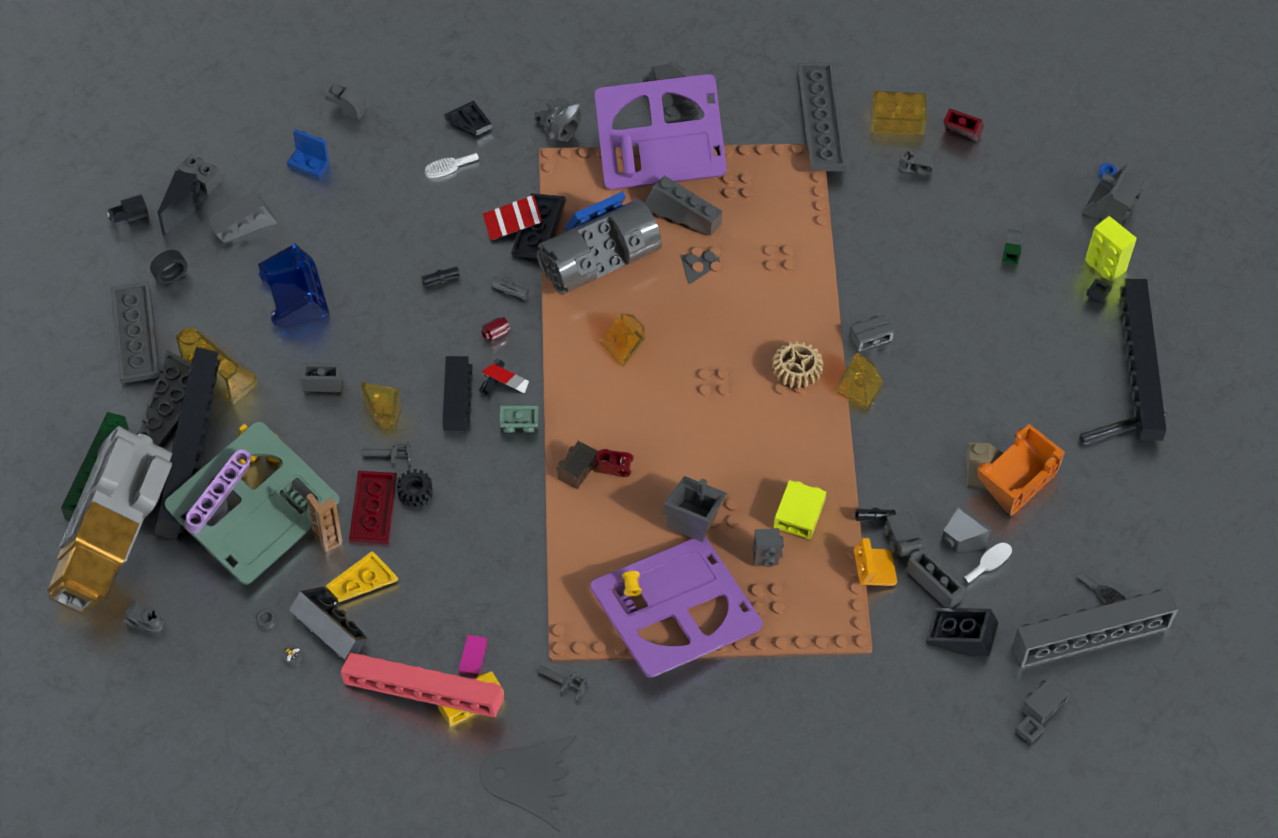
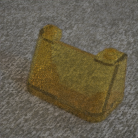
(237, 375)

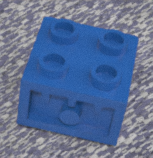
(310, 154)

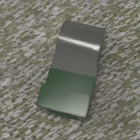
(1012, 246)

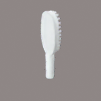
(447, 166)
(990, 560)

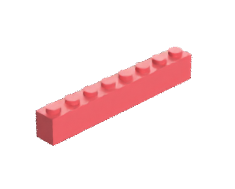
(422, 684)

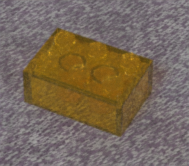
(898, 112)

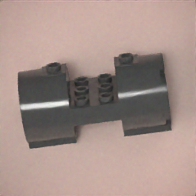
(599, 246)

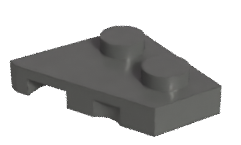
(706, 259)

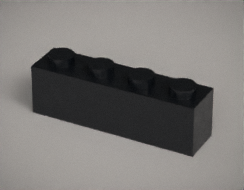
(456, 393)

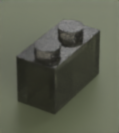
(577, 464)

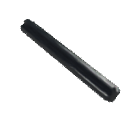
(1109, 430)

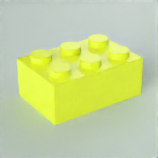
(1110, 249)

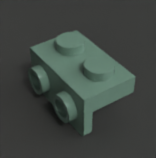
(518, 418)

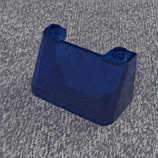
(294, 287)

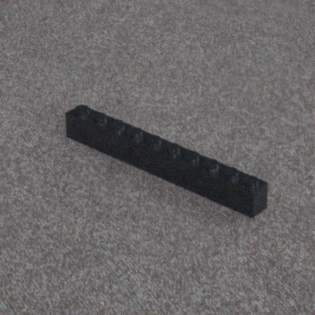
(1143, 360)

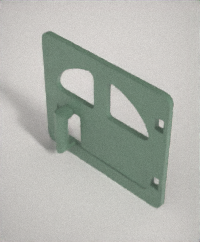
(263, 521)

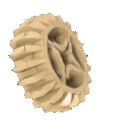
(794, 369)

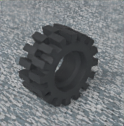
(414, 497)

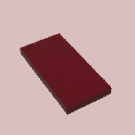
(373, 507)

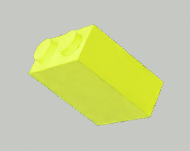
(800, 509)

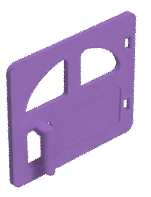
(673, 149)
(671, 586)

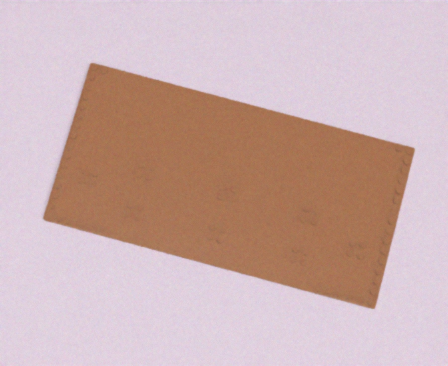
(704, 407)

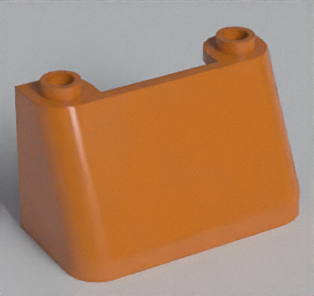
(1021, 469)

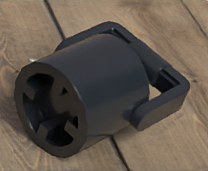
(132, 208)

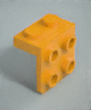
(874, 565)

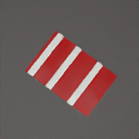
(512, 217)

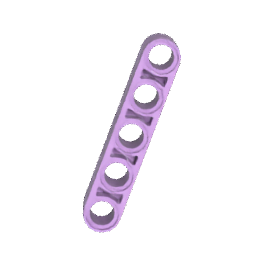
(214, 499)

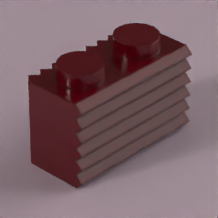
(963, 124)

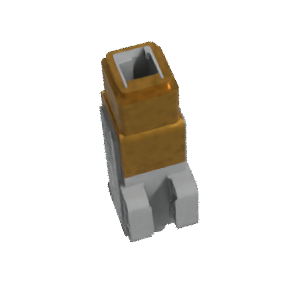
(108, 517)

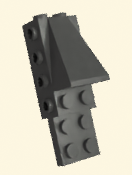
(674, 106)

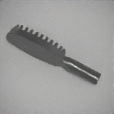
(1104, 593)

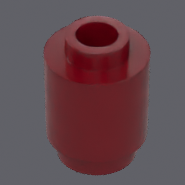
(495, 329)

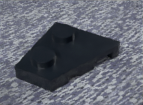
(469, 118)

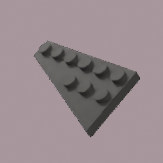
(166, 399)

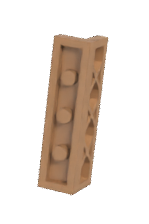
(325, 522)

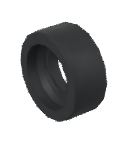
(173, 273)

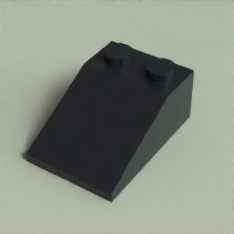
(179, 201)
(963, 630)

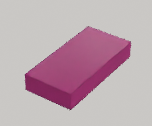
(473, 655)

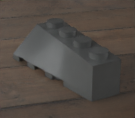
(682, 206)

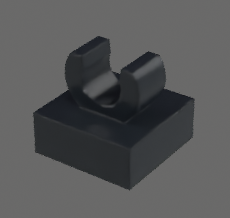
(1099, 291)

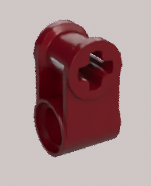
(615, 462)

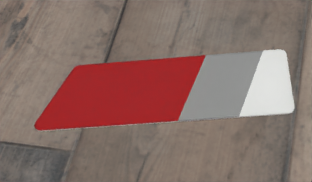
(506, 377)

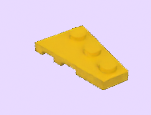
(361, 578)

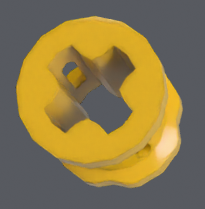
(631, 583)

